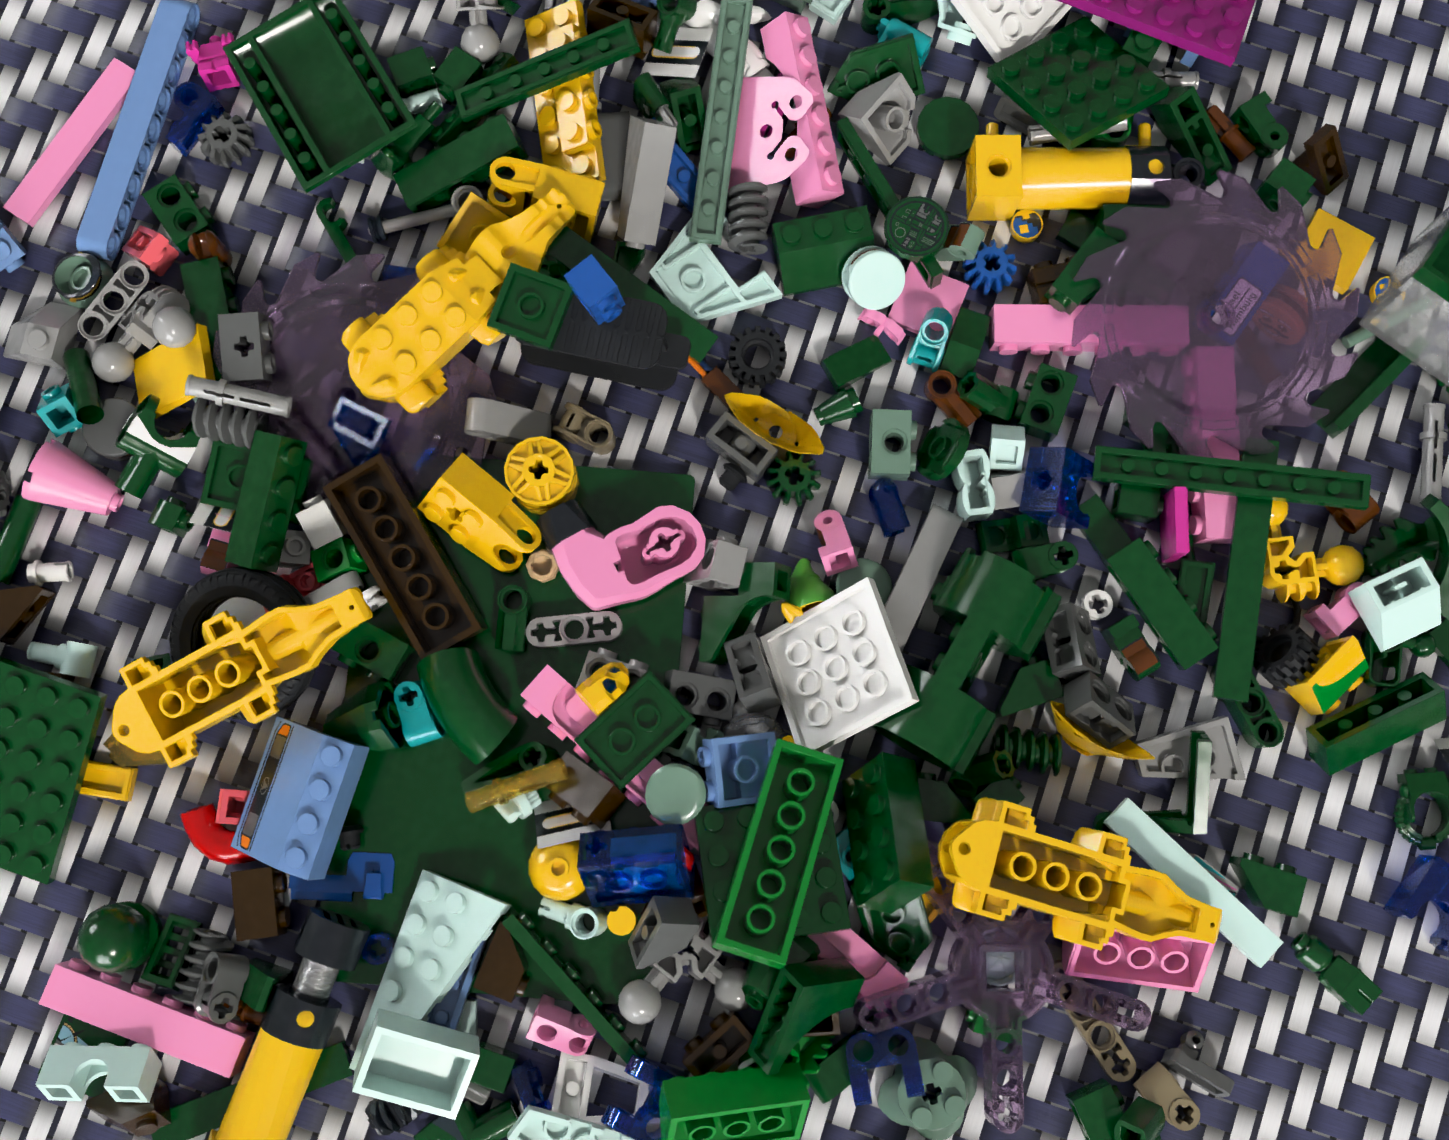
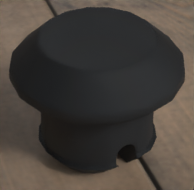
(732, 476)
(350, 837)

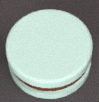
(873, 277)

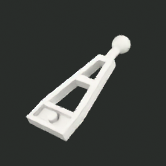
(574, 1085)

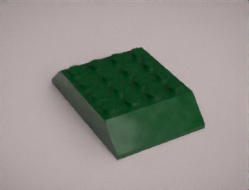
(319, 89)

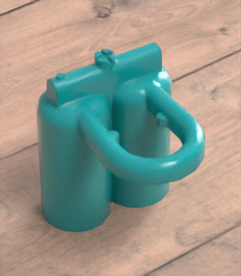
(897, 28)

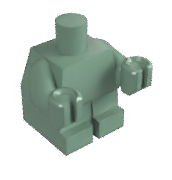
(687, 744)

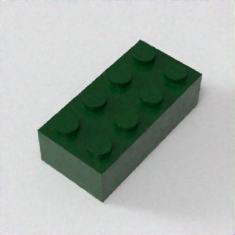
(887, 833)

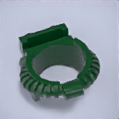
(1413, 786)

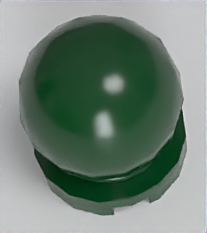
(118, 936)

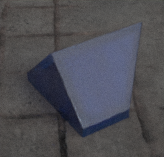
(358, 429)

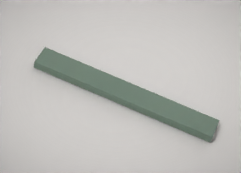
(721, 122)

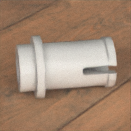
(49, 572)

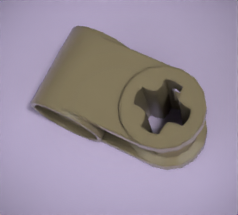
(580, 426)
(1163, 1089)

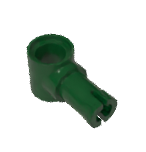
(671, 20)

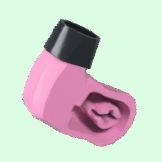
(628, 560)

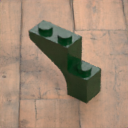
(730, 616)

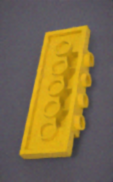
(566, 112)

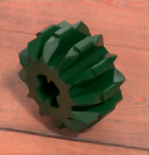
(804, 473)

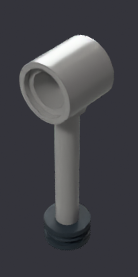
(379, 228)

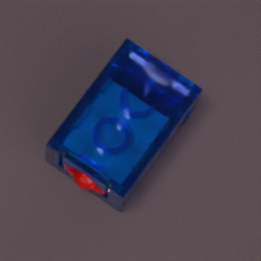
(636, 864)

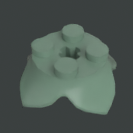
(944, 1113)

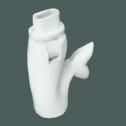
(708, 16)

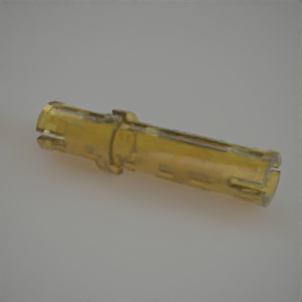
(503, 790)

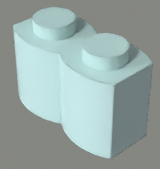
(975, 495)

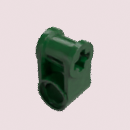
(1041, 561)

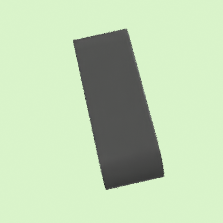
(614, 145)

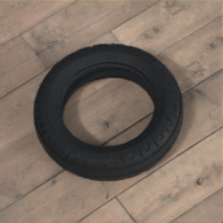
(215, 589)

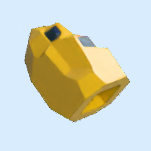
(604, 687)

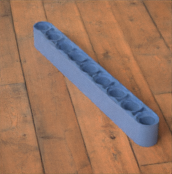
(138, 129)

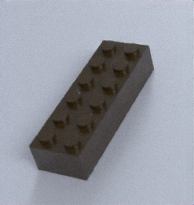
(405, 556)

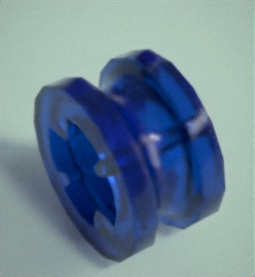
(370, 955)

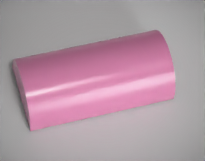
(1164, 963)

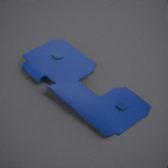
(365, 873)

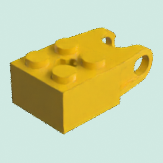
(536, 180)
(479, 514)

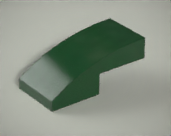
(1011, 534)

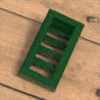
(151, 971)

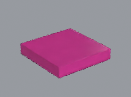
(1174, 525)

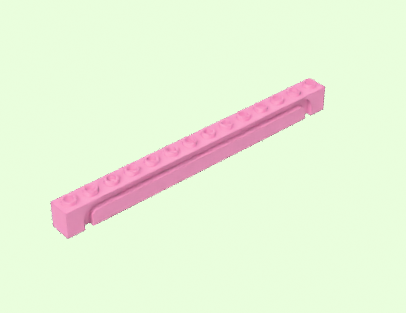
(570, 716)

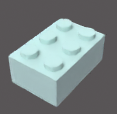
(416, 1064)

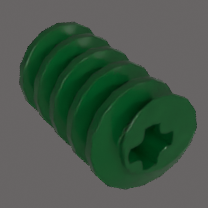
(1029, 748)

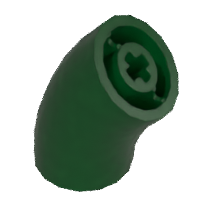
(465, 701)

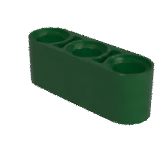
(1260, 714)
(834, 1068)

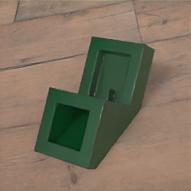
(965, 342)

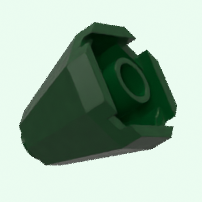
(369, 719)
(761, 978)

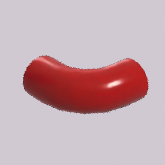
(210, 837)

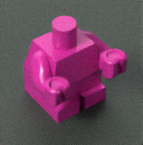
(213, 62)

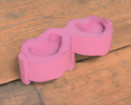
(884, 324)

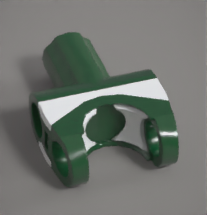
(151, 450)

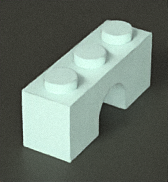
(73, 1067)

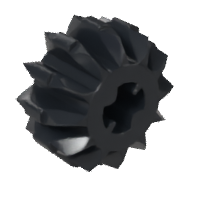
(388, 1116)

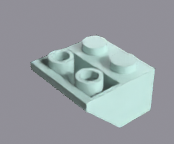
(1399, 604)

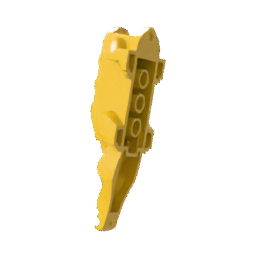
(404, 350)
(229, 674)
(1082, 883)

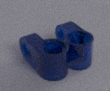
(883, 1057)
(635, 1124)

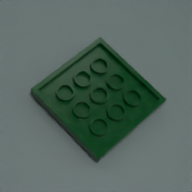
(1077, 82)
(720, 842)

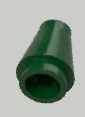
(839, 407)

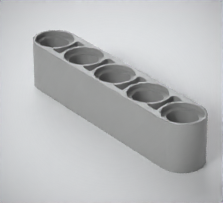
(920, 571)

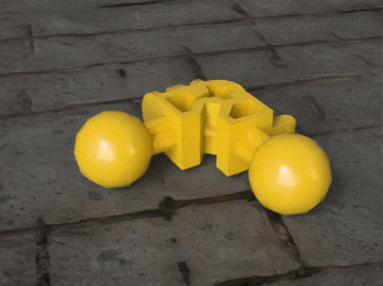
(1339, 564)

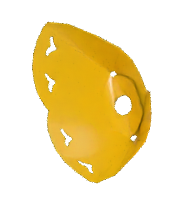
(769, 414)
(1089, 745)

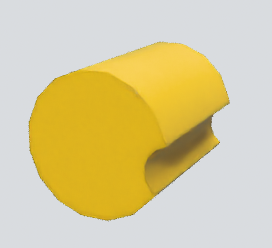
(622, 920)

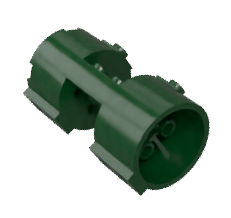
(990, 608)

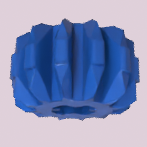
(998, 276)

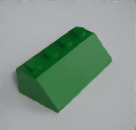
(735, 1105)

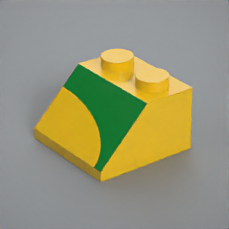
(1337, 671)

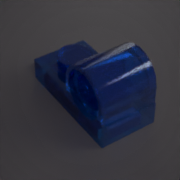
(184, 132)

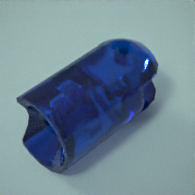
(888, 507)

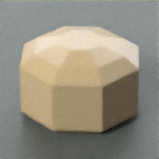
(542, 566)

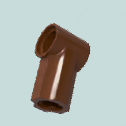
(951, 403)

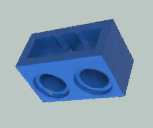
(595, 290)

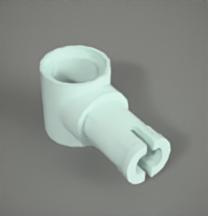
(69, 658)
(573, 917)

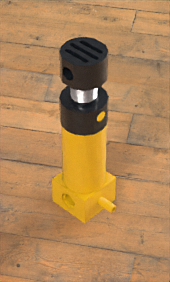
(293, 1031)

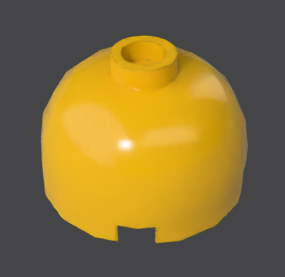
(555, 871)

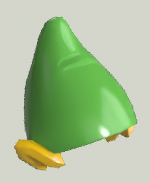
(805, 591)

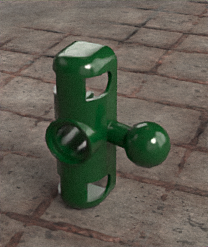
(1420, 646)

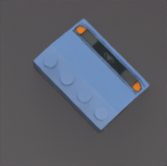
(299, 799)

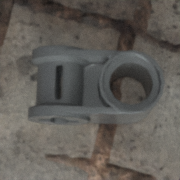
(221, 983)

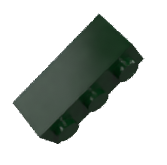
(816, 247)

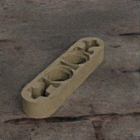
(1085, 1025)

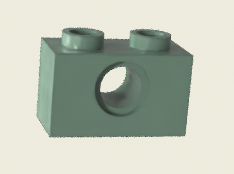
(895, 425)

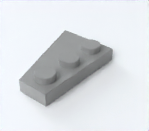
(1172, 752)

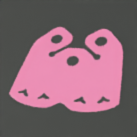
(755, 111)

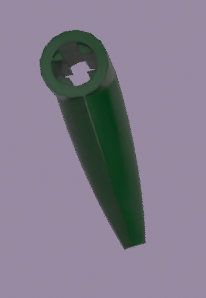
(905, 10)
(511, 764)

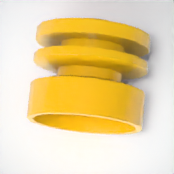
(554, 487)

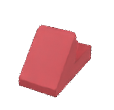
(151, 250)

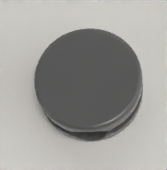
(103, 435)

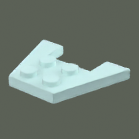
(700, 285)

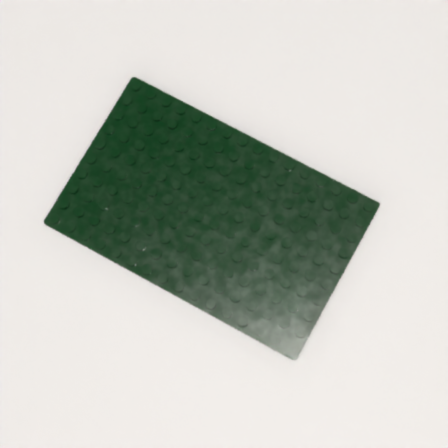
(414, 795)

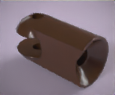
(208, 245)

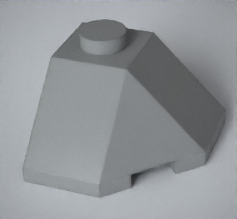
(882, 116)
(44, 335)

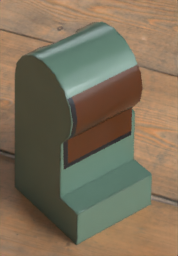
(961, 242)

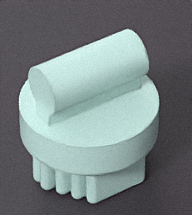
(519, 806)

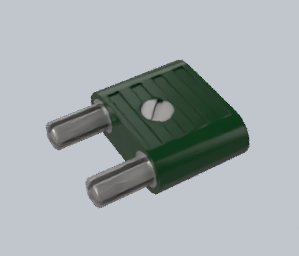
(652, 100)

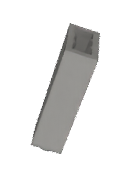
(645, 180)

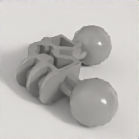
(479, 38)
(154, 317)
(642, 1000)

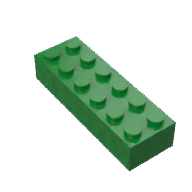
(778, 854)

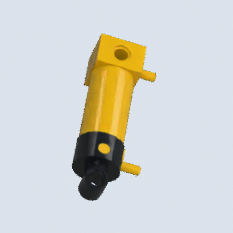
(1014, 177)

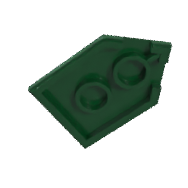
(878, 62)
(898, 934)

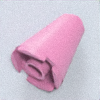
(70, 482)

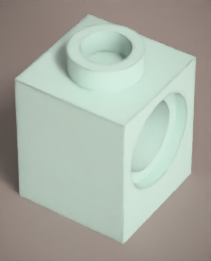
(1006, 447)

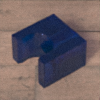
(1058, 503)
(1424, 882)

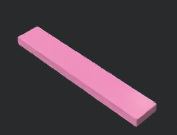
(71, 144)

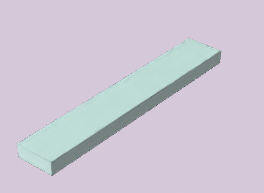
(1168, 857)

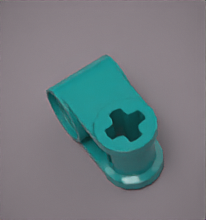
(930, 344)
(416, 716)

